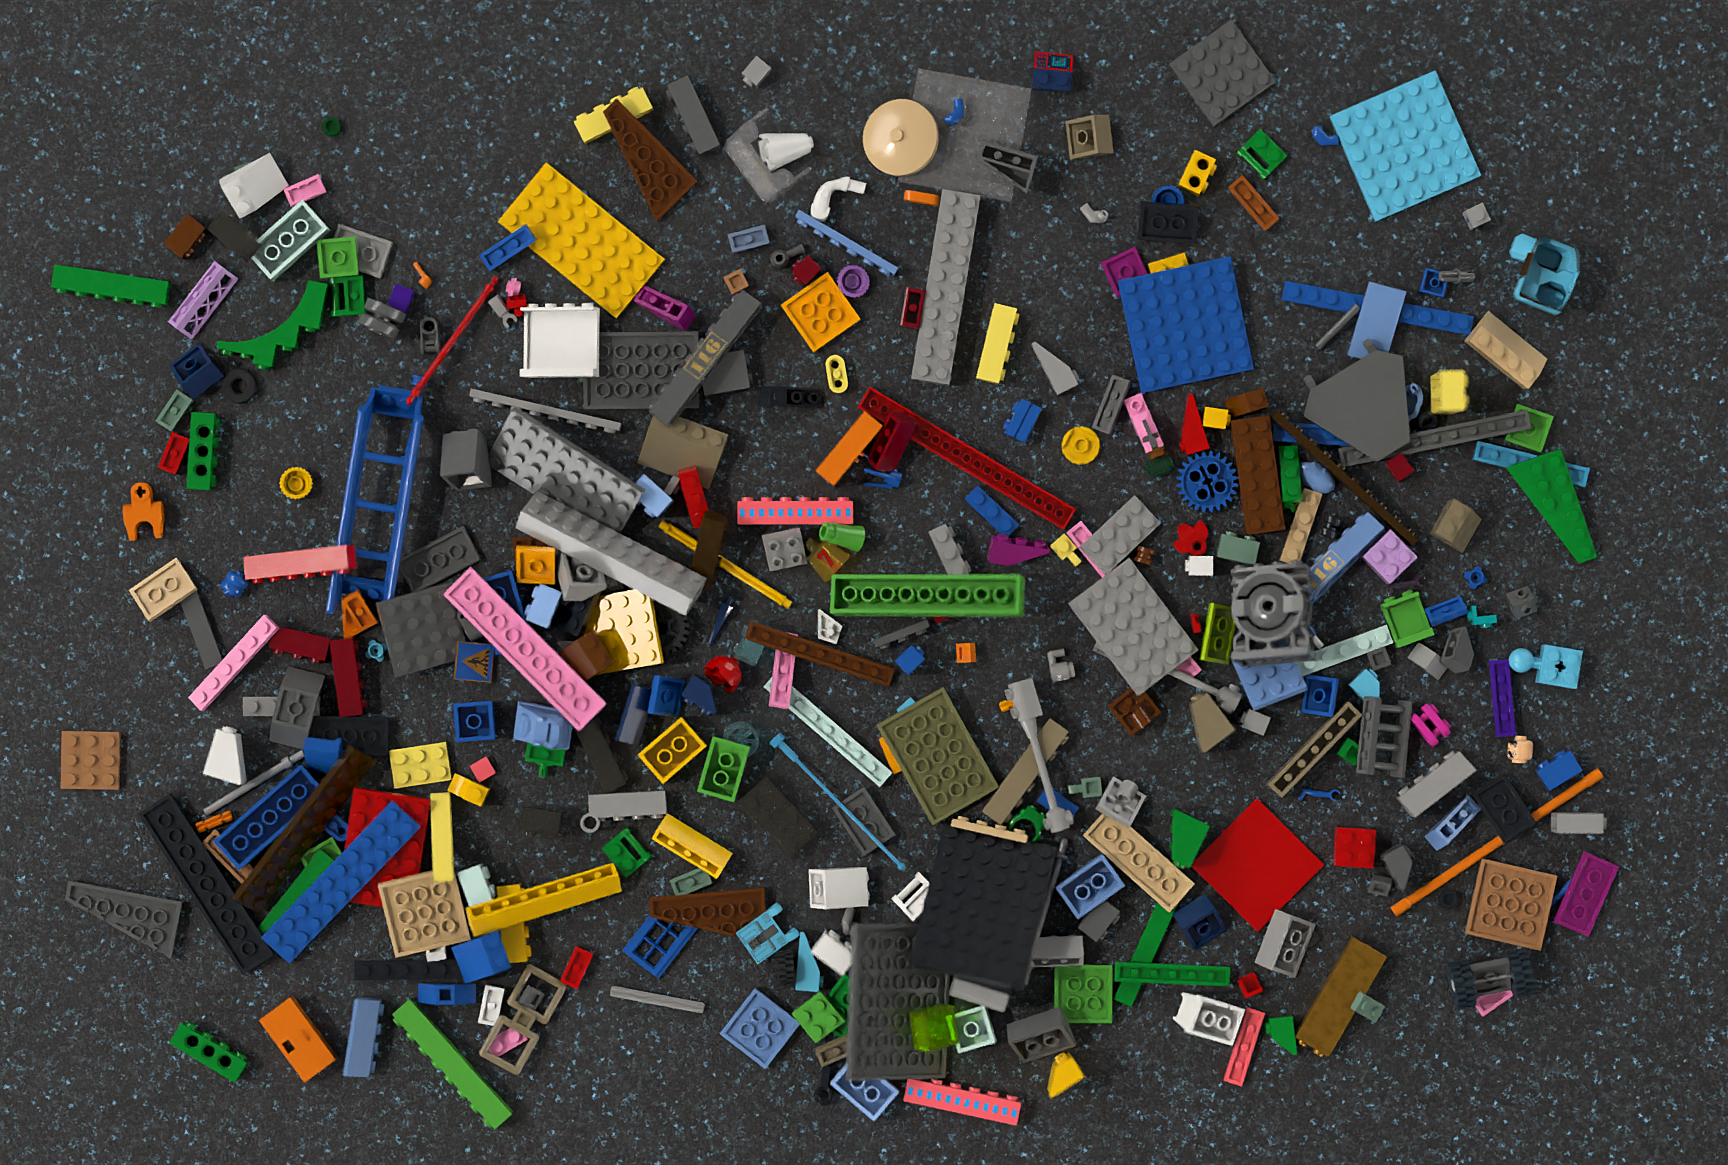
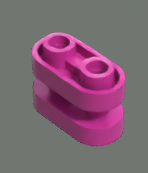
(1441, 726)

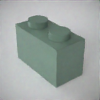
(1238, 549)

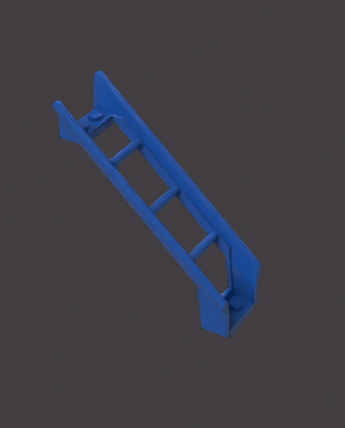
(388, 402)

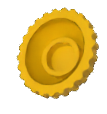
(296, 483)

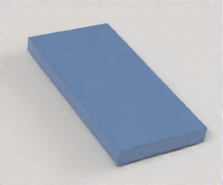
(1377, 319)

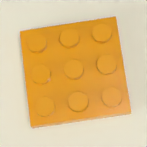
(820, 312)

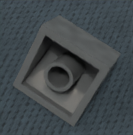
(1397, 864)

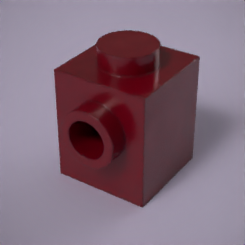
(805, 271)

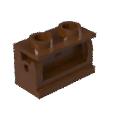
(186, 237)

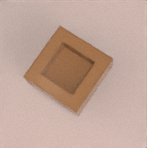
(736, 281)

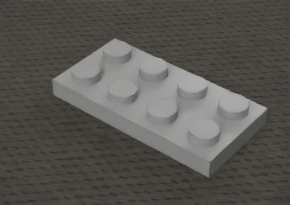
(1119, 535)

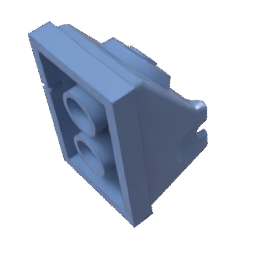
(542, 726)

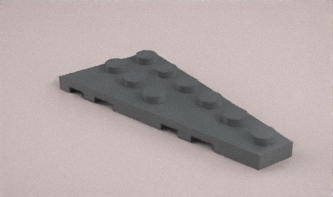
(138, 915)

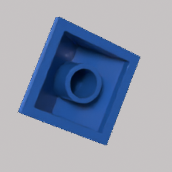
(1320, 695)

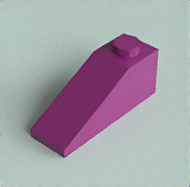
(665, 307)

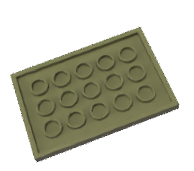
(937, 755)

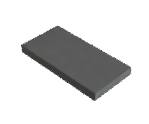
(439, 560)

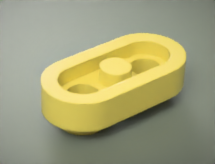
(836, 374)

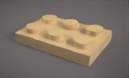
(163, 589)

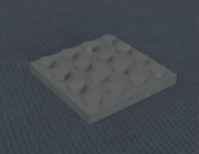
(1222, 73)
(420, 629)

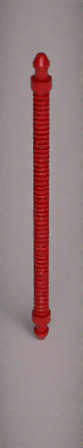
(489, 288)

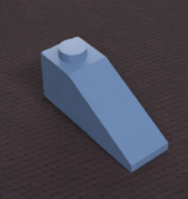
(1452, 823)

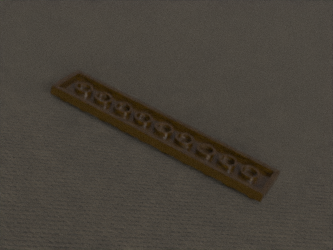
(303, 829)

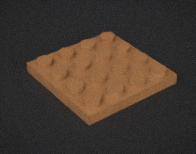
(1511, 904)

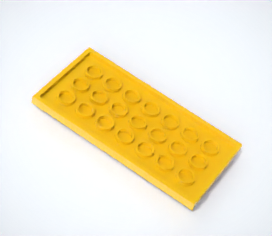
(582, 240)

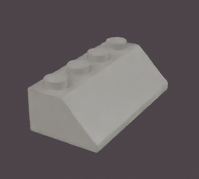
(1435, 783)

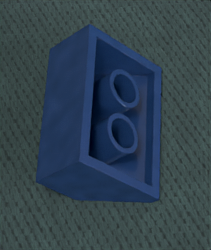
(635, 716)

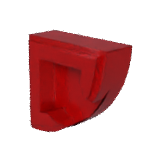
(1196, 627)

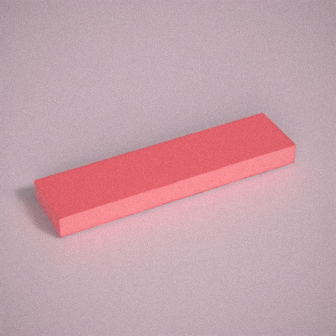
(1244, 1046)

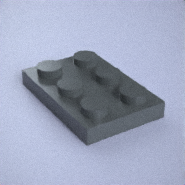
(867, 812)

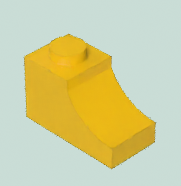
(468, 789)

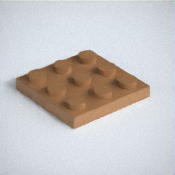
(90, 760)

